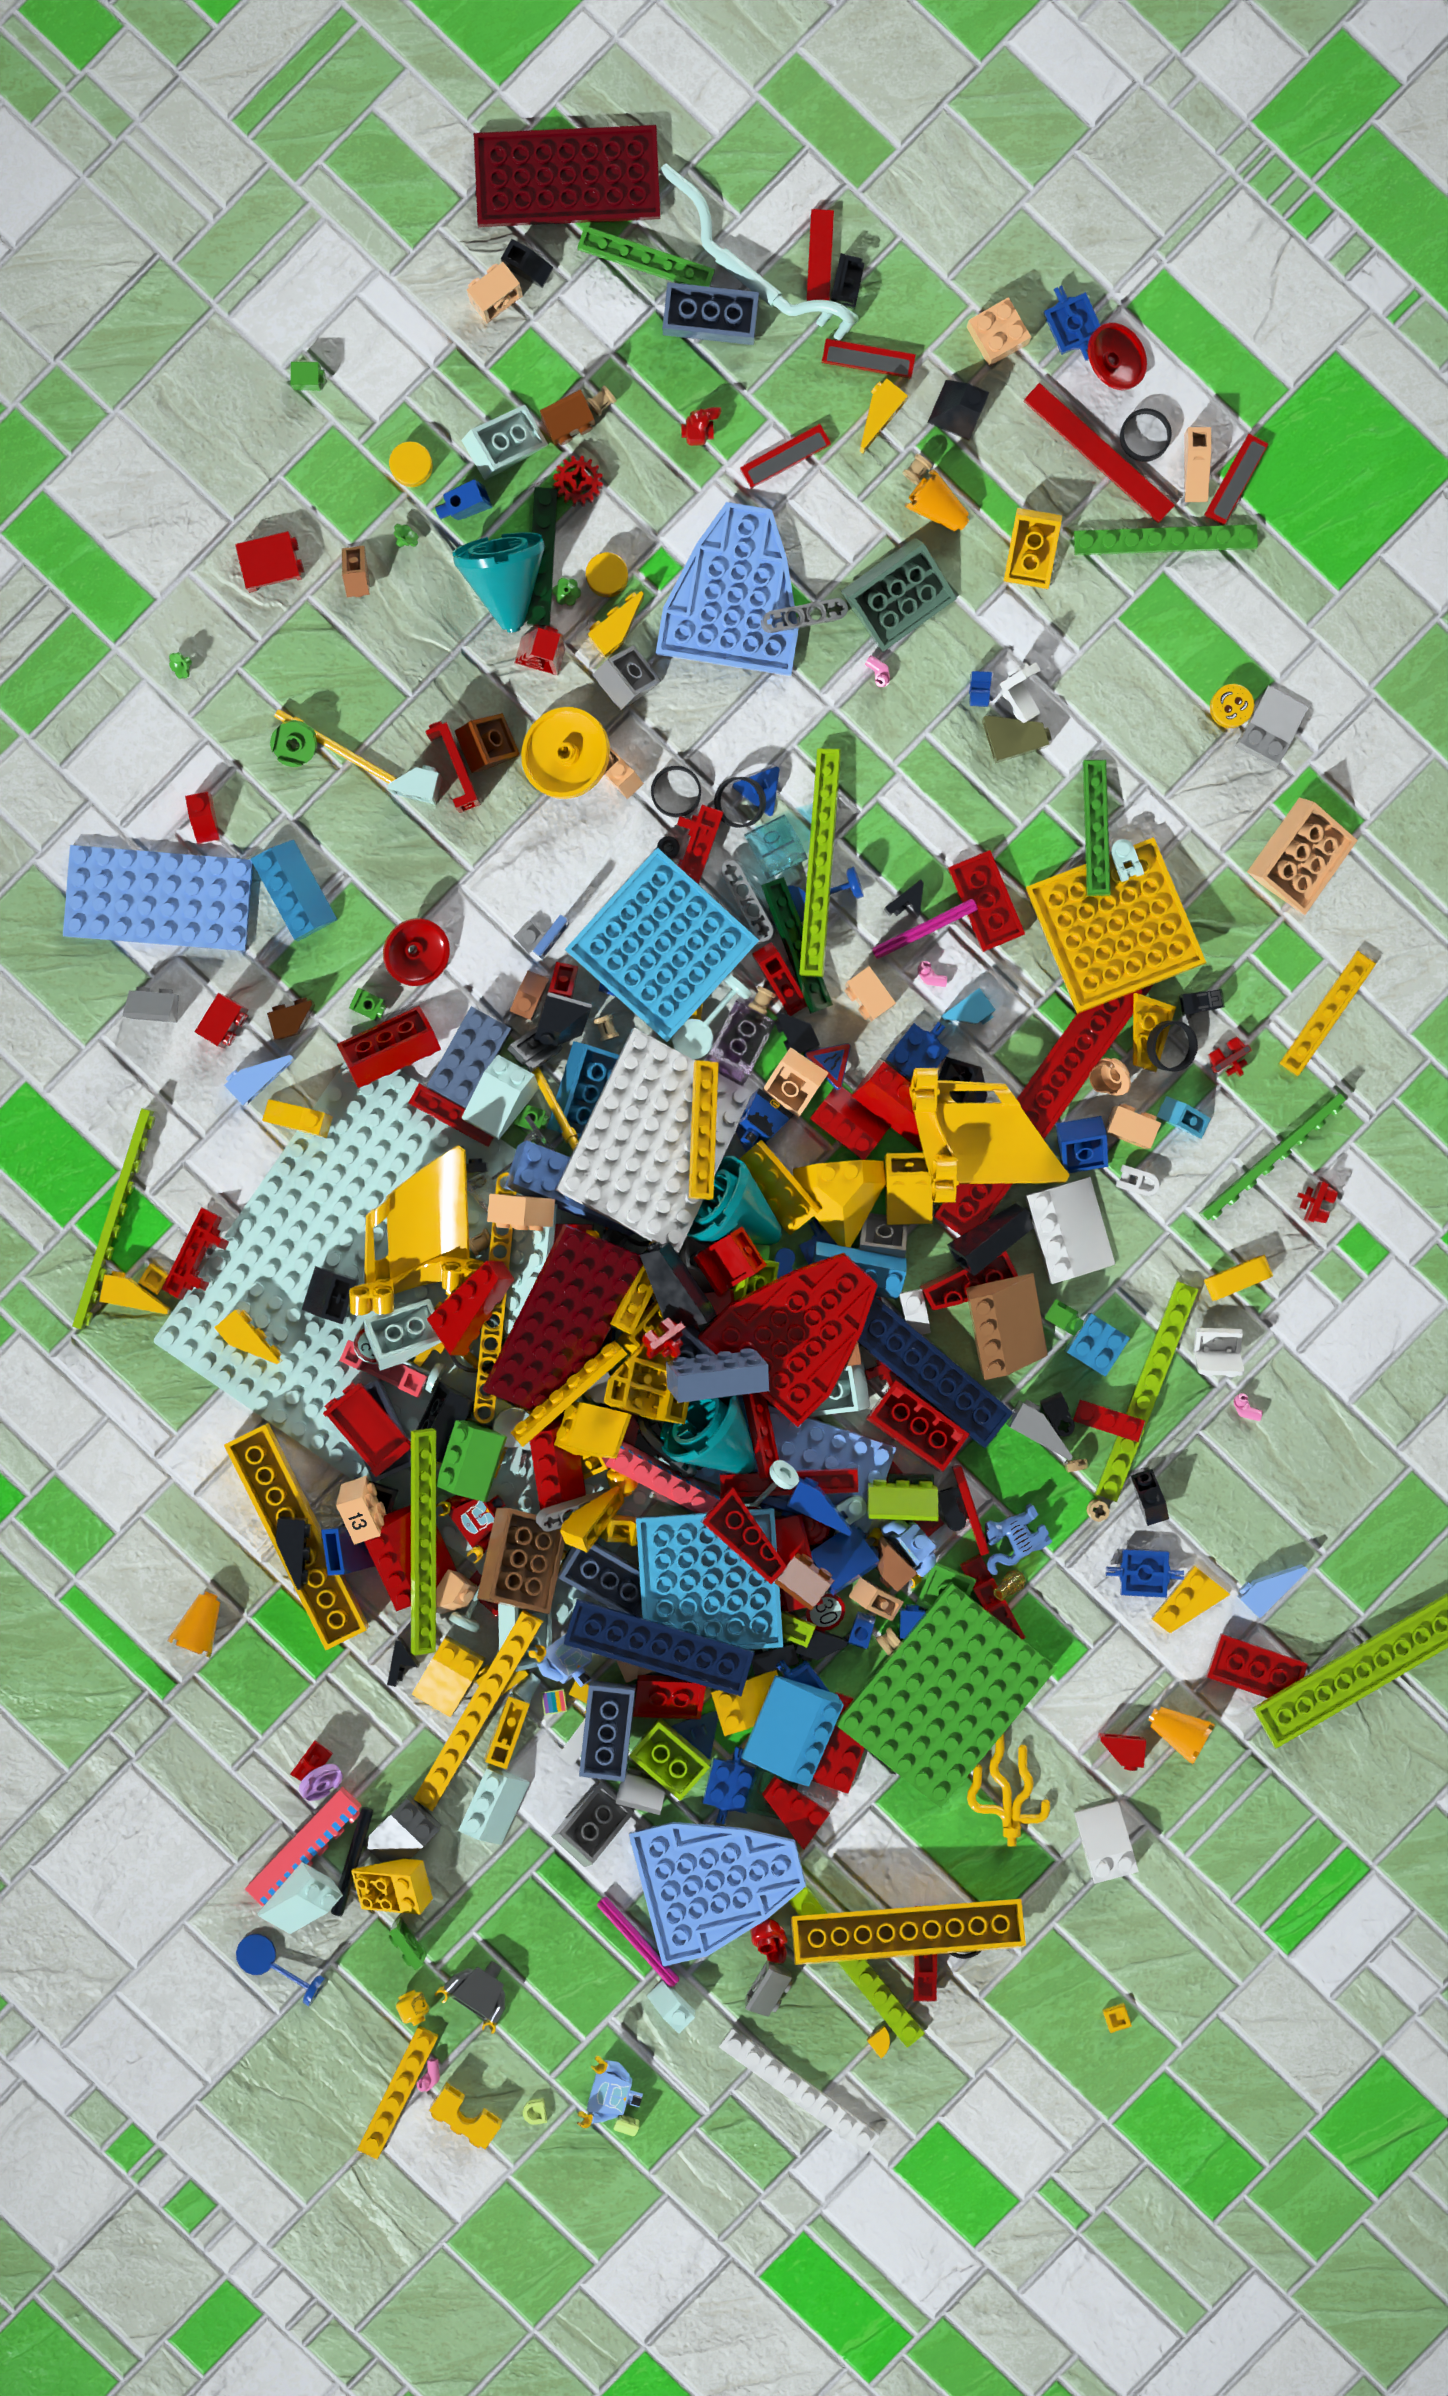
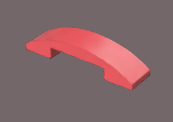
(401, 1376)

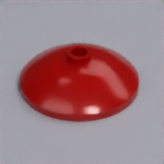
(1117, 356)
(425, 961)

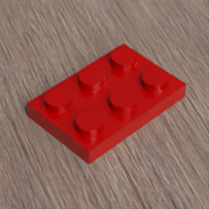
(668, 1698)

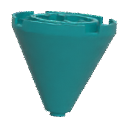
(503, 574)
(735, 1204)
(711, 1437)

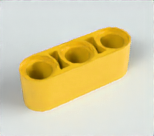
(1238, 1277)

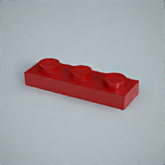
(1109, 1421)

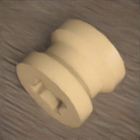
(889, 1641)

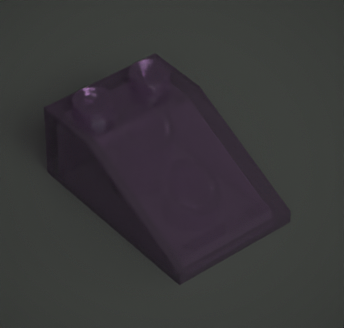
(740, 1042)

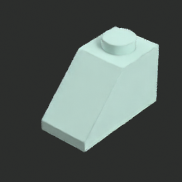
(671, 2006)

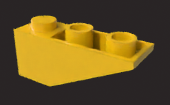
(613, 631)
(242, 1335)

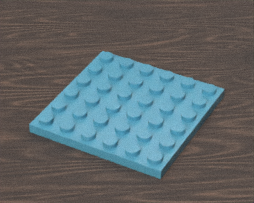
(661, 945)
(703, 1585)

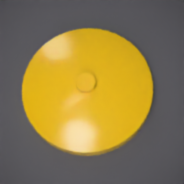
(565, 753)

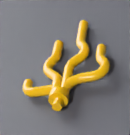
(1010, 1814)

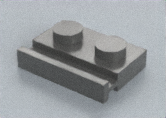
(532, 1052)

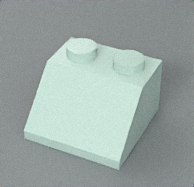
(418, 784)

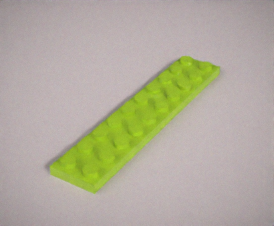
(1355, 1673)

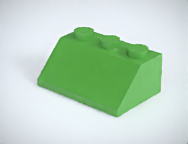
(471, 1460)

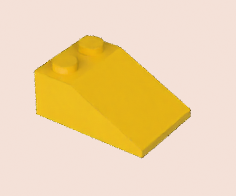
(1032, 548)
(592, 1430)
(448, 1676)
(741, 1712)

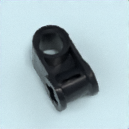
(1057, 1410)

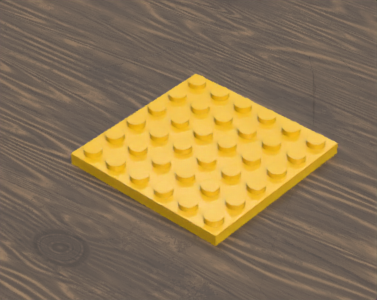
(1116, 940)

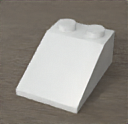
(1105, 1842)

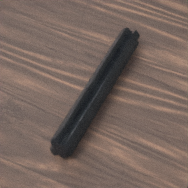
(352, 1859)

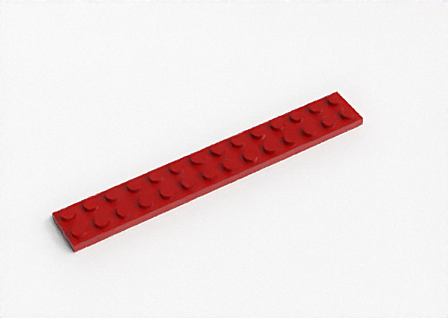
(1047, 1097)

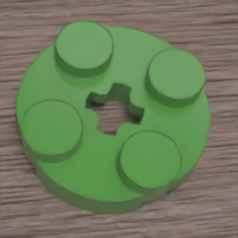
(305, 737)

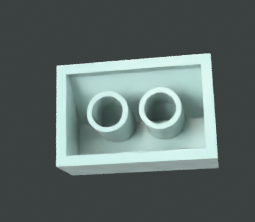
(507, 1618)
(493, 1805)

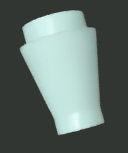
(526, 1688)

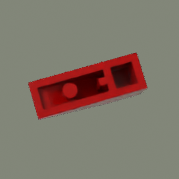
(780, 978)

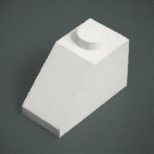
(915, 1310)

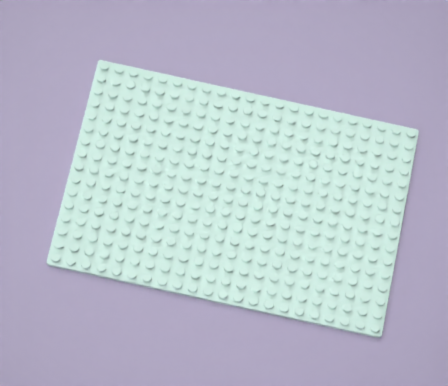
(315, 1215)

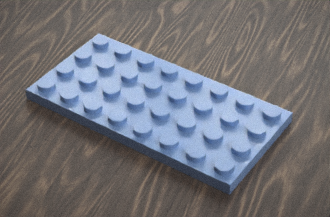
(158, 898)
(823, 1446)

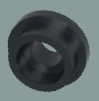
(669, 840)

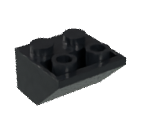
(329, 1295)

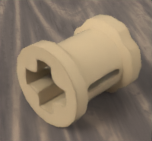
(601, 400)
(917, 469)
(762, 1000)
(606, 1028)
(480, 1242)
(1095, 1503)

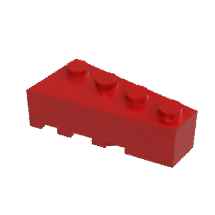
(541, 650)
(951, 1287)
(467, 1309)
(741, 1533)

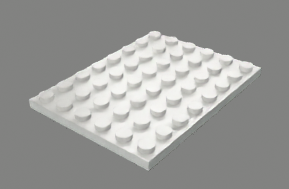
(638, 1142)

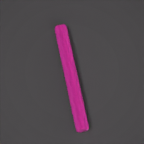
(924, 929)
(637, 1941)

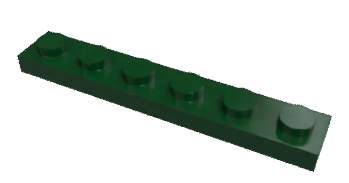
(544, 524)
(791, 933)

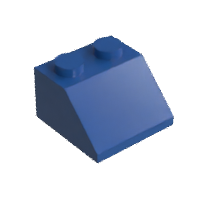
(1082, 1144)

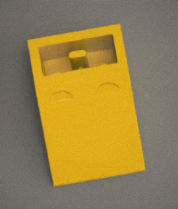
(907, 1189)
(393, 1886)

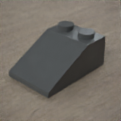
(402, 1832)

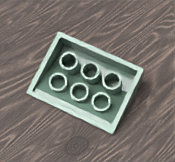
(899, 594)

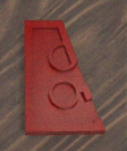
(796, 1810)

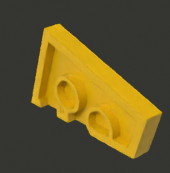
(1146, 1015)
(1189, 1600)

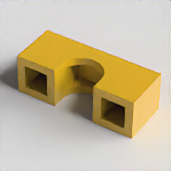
(478, 2129)

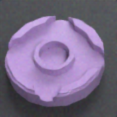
(320, 1781)

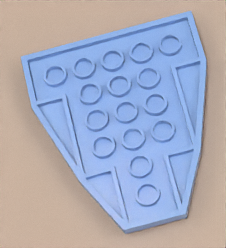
(726, 590)
(711, 1883)

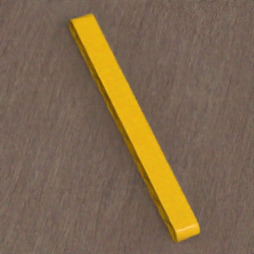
(499, 1310)

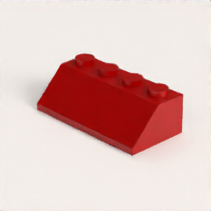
(389, 1046)
(889, 1098)
(917, 1426)
(556, 1470)
(790, 1540)

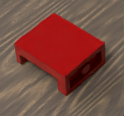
(269, 560)
(730, 1261)

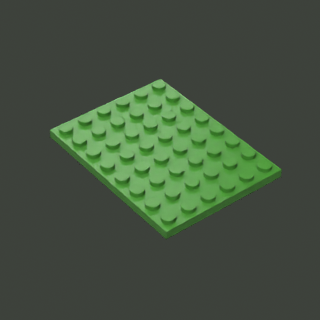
(945, 1695)

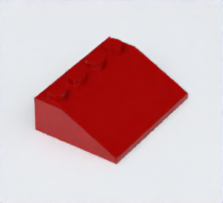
(393, 1556)

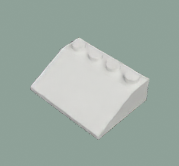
(1069, 1230)

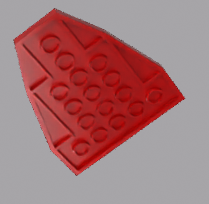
(801, 1329)

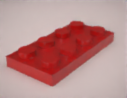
(996, 917)
(1253, 1667)
(839, 1758)

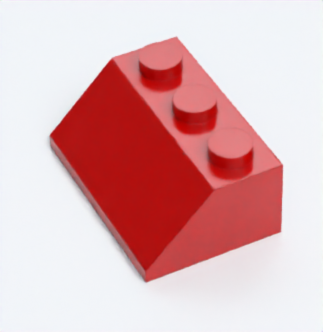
(849, 1122)

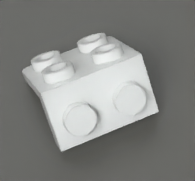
(1016, 692)
(1218, 1351)

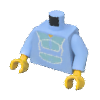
(911, 1543)
(562, 1662)
(609, 2093)

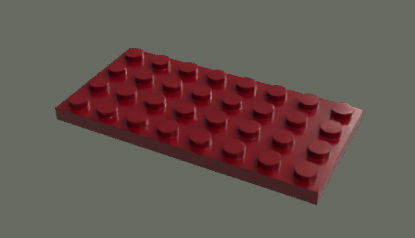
(567, 176)
(562, 1317)

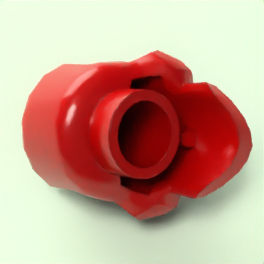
(699, 427)
(816, 1532)
(770, 1940)

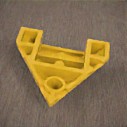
(844, 1194)
(642, 1389)

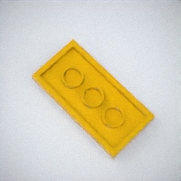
(781, 1190)

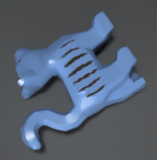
(1019, 1536)

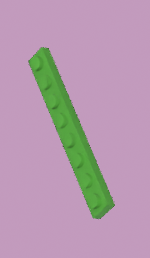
(1165, 539)
(1280, 1152)

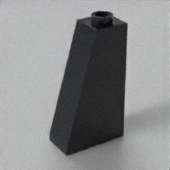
(991, 1238)
(675, 1287)

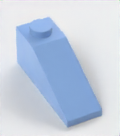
(253, 1080)
(1267, 1590)

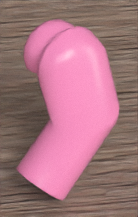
(881, 670)
(928, 975)
(1244, 1409)
(431, 2078)

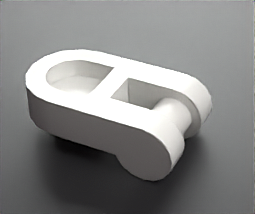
(1145, 1184)

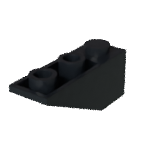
(291, 1541)

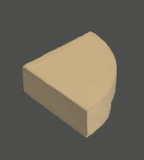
(1076, 1465)

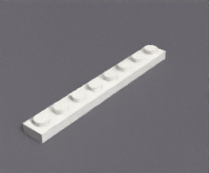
(799, 2090)

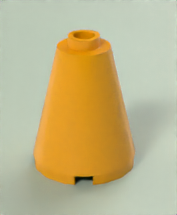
(938, 503)
(198, 1625)
(1181, 1731)

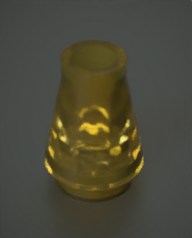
(1010, 1584)

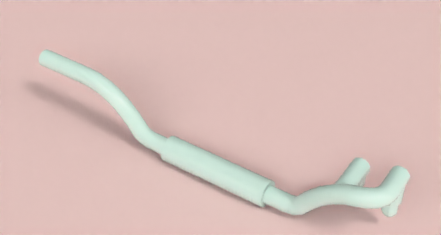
(749, 276)

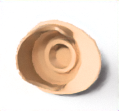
(1110, 1077)

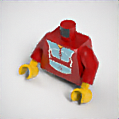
(473, 1519)

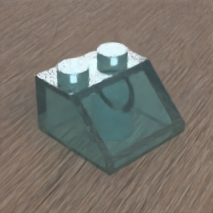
(776, 846)

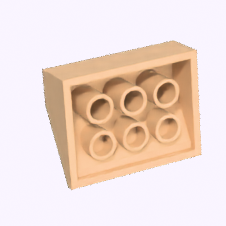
(1302, 855)

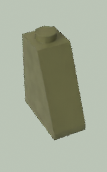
(1013, 738)

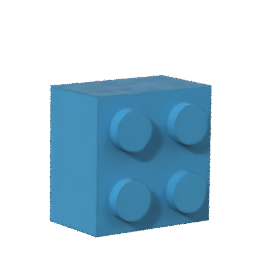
(1097, 1344)

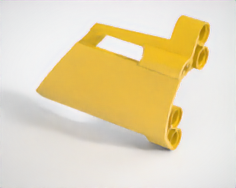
(977, 1139)
(424, 1236)

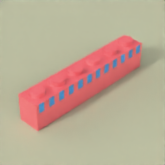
(662, 1479)
(307, 1843)

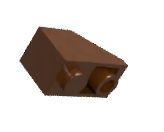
(290, 1020)

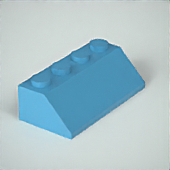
(294, 889)
(884, 1269)

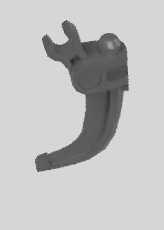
(656, 1443)

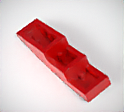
(984, 1590)
(925, 1978)

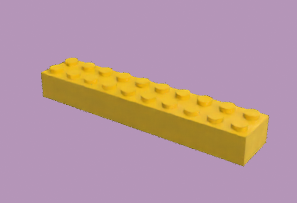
(276, 1494)
(908, 1931)

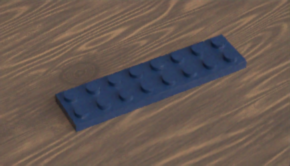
(932, 1374)
(659, 1647)

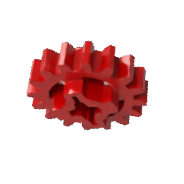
(586, 482)

